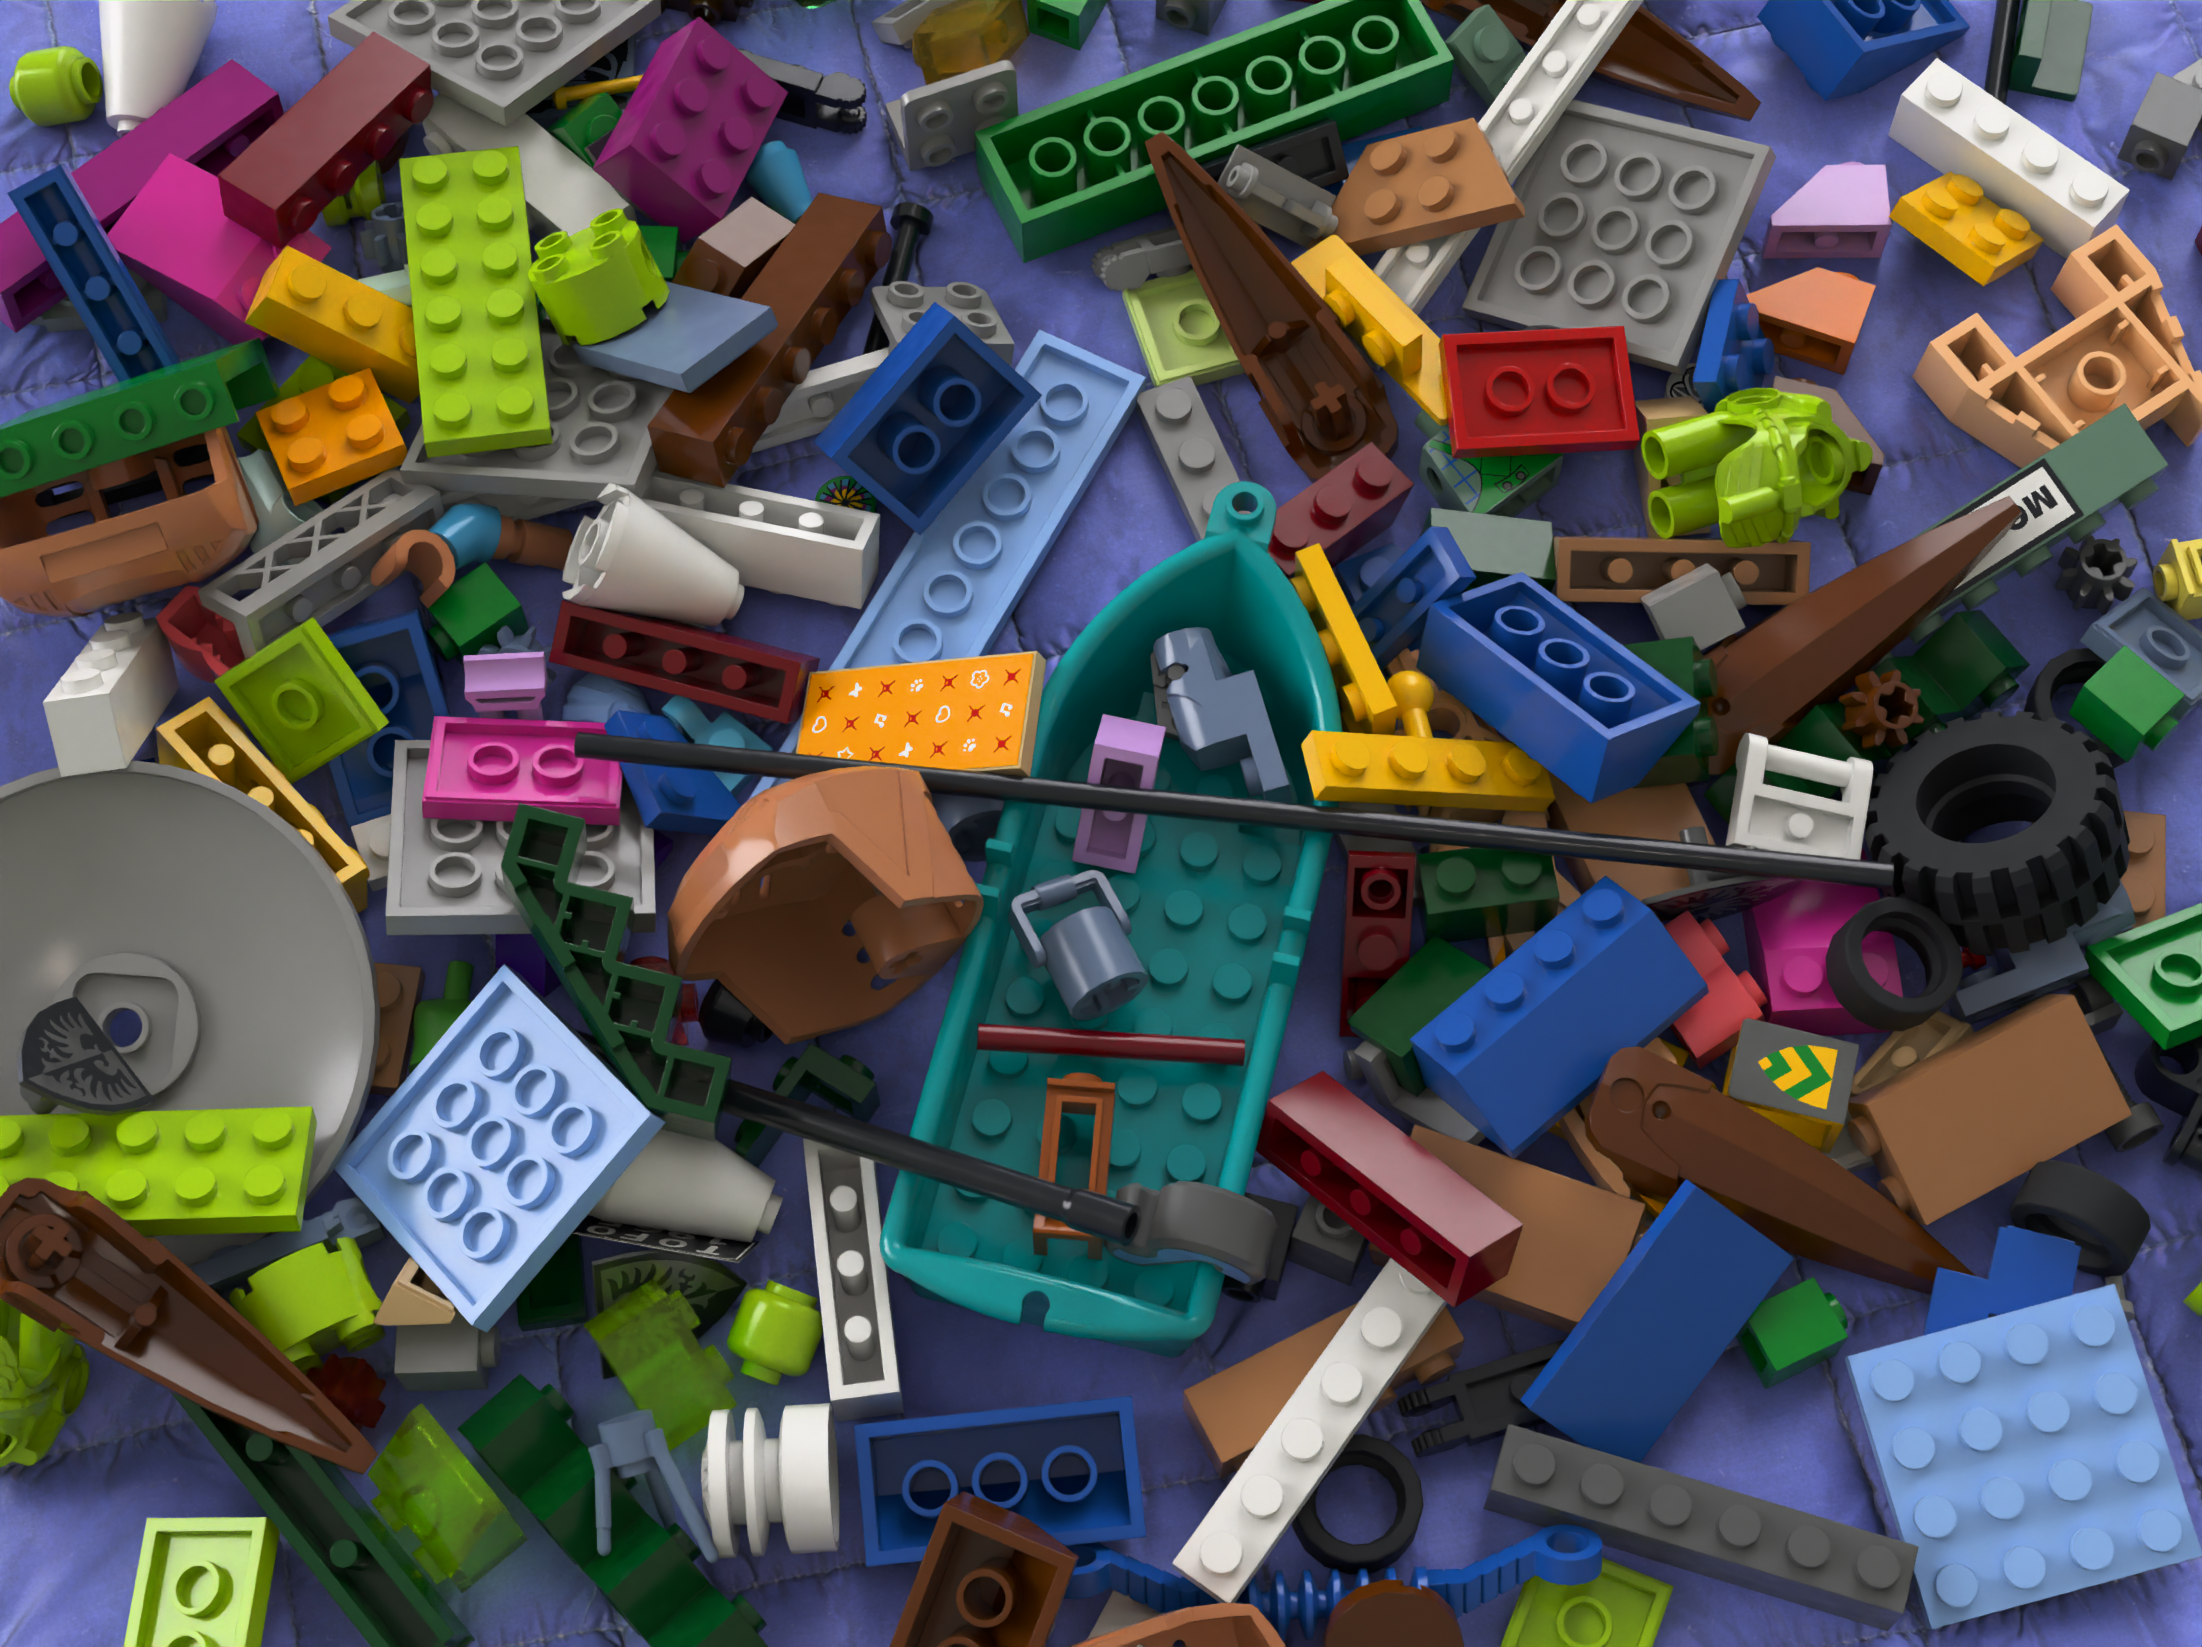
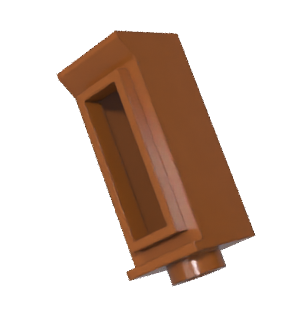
(1075, 1095)

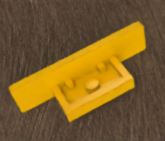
(1378, 321)

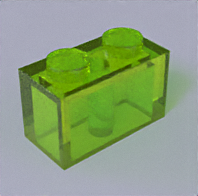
(661, 1362)

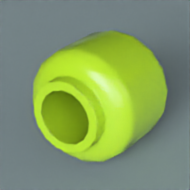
(56, 86)
(776, 1332)

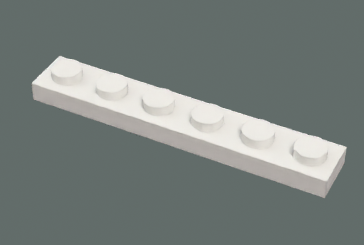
(1308, 1434)

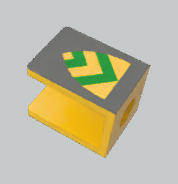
(1793, 1079)

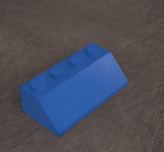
(1554, 684)
(1554, 1013)
(1056, 1464)

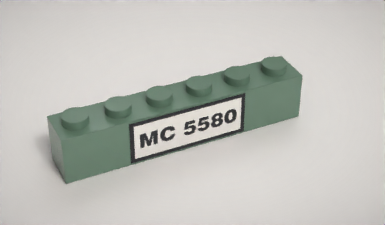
(2059, 498)

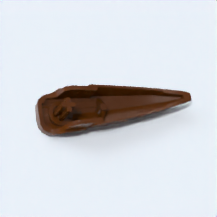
(1643, 58)
(1283, 333)
(1841, 630)
(1677, 1126)
(134, 1301)

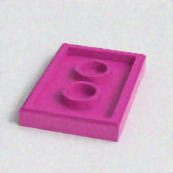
(494, 764)

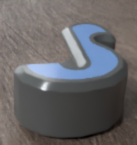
(1199, 1225)

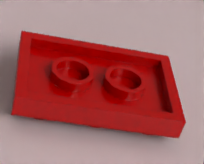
(1538, 392)

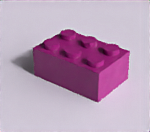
(691, 130)

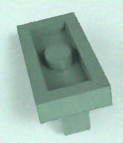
(1485, 52)

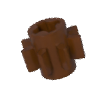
(1881, 709)

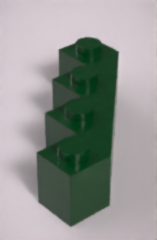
(1958, 675)
(623, 1004)
(649, 1569)

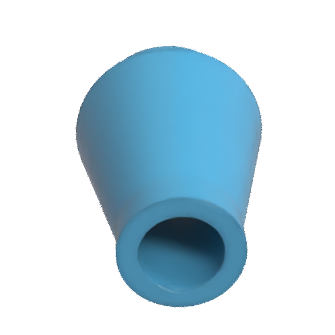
(780, 180)

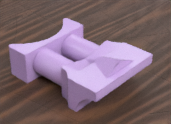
(506, 684)

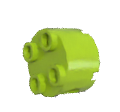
(597, 279)
(313, 1303)

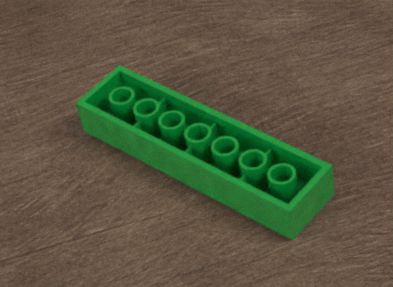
(1085, 158)

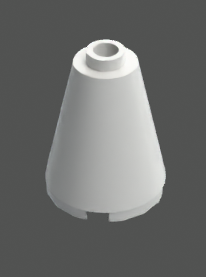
(149, 54)
(647, 566)
(692, 1189)

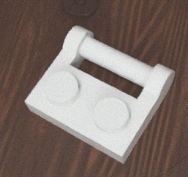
(1795, 820)

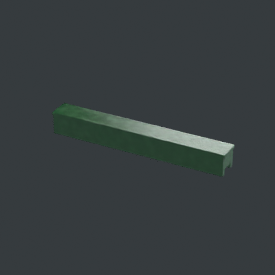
(336, 1537)

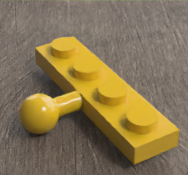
(1420, 767)

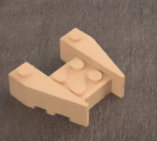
(2109, 356)

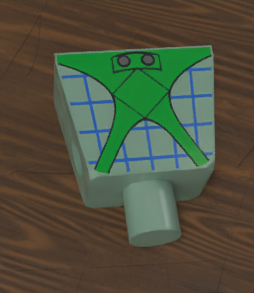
(1483, 483)

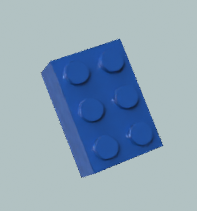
(927, 418)

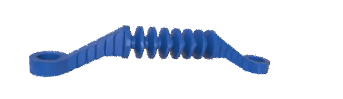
(1555, 1553)

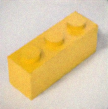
(338, 321)

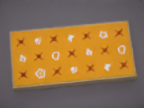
(929, 713)

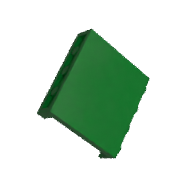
(133, 416)

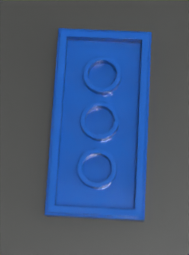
(1657, 1326)

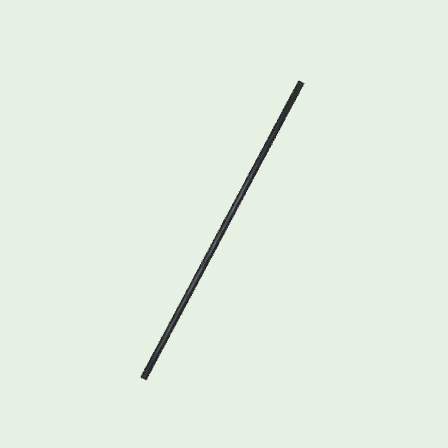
(1261, 812)

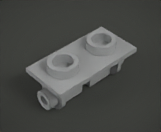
(1278, 197)

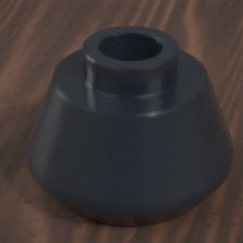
(729, 1020)

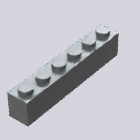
(1703, 1528)

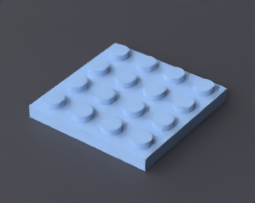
(497, 1147)
(2023, 1456)

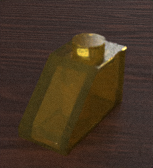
(968, 37)

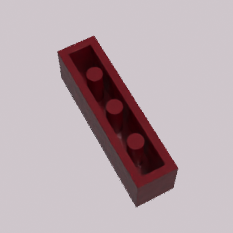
(326, 140)
(684, 660)
(1389, 1188)

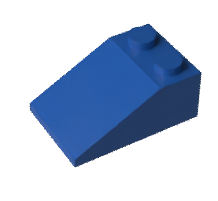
(1858, 42)
(402, 678)

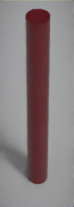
(1110, 1044)

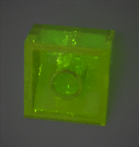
(443, 1502)

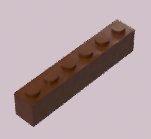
(811, 289)

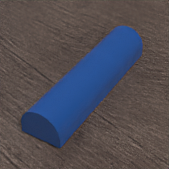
(93, 274)

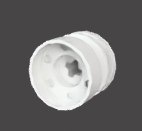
(773, 1480)

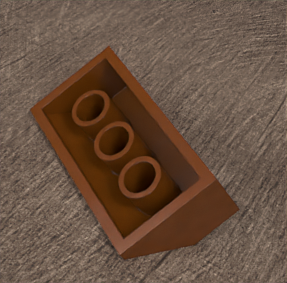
(985, 1581)

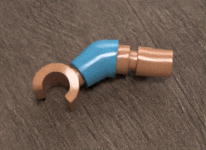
(465, 536)

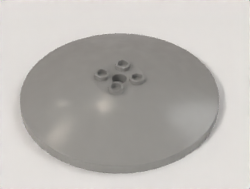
(207, 925)

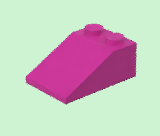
(195, 253)
(1789, 949)

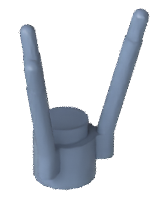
(635, 1448)

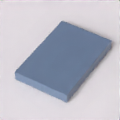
(683, 339)

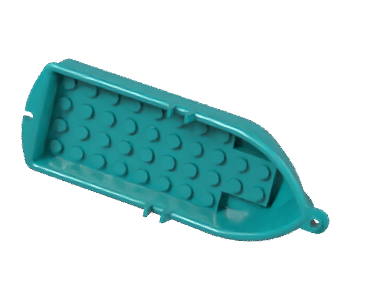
(1214, 922)

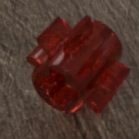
(351, 1388)

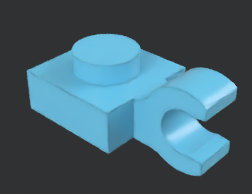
(722, 732)

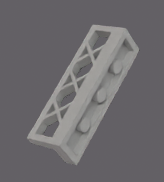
(336, 567)

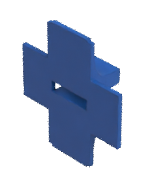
(2023, 1273)

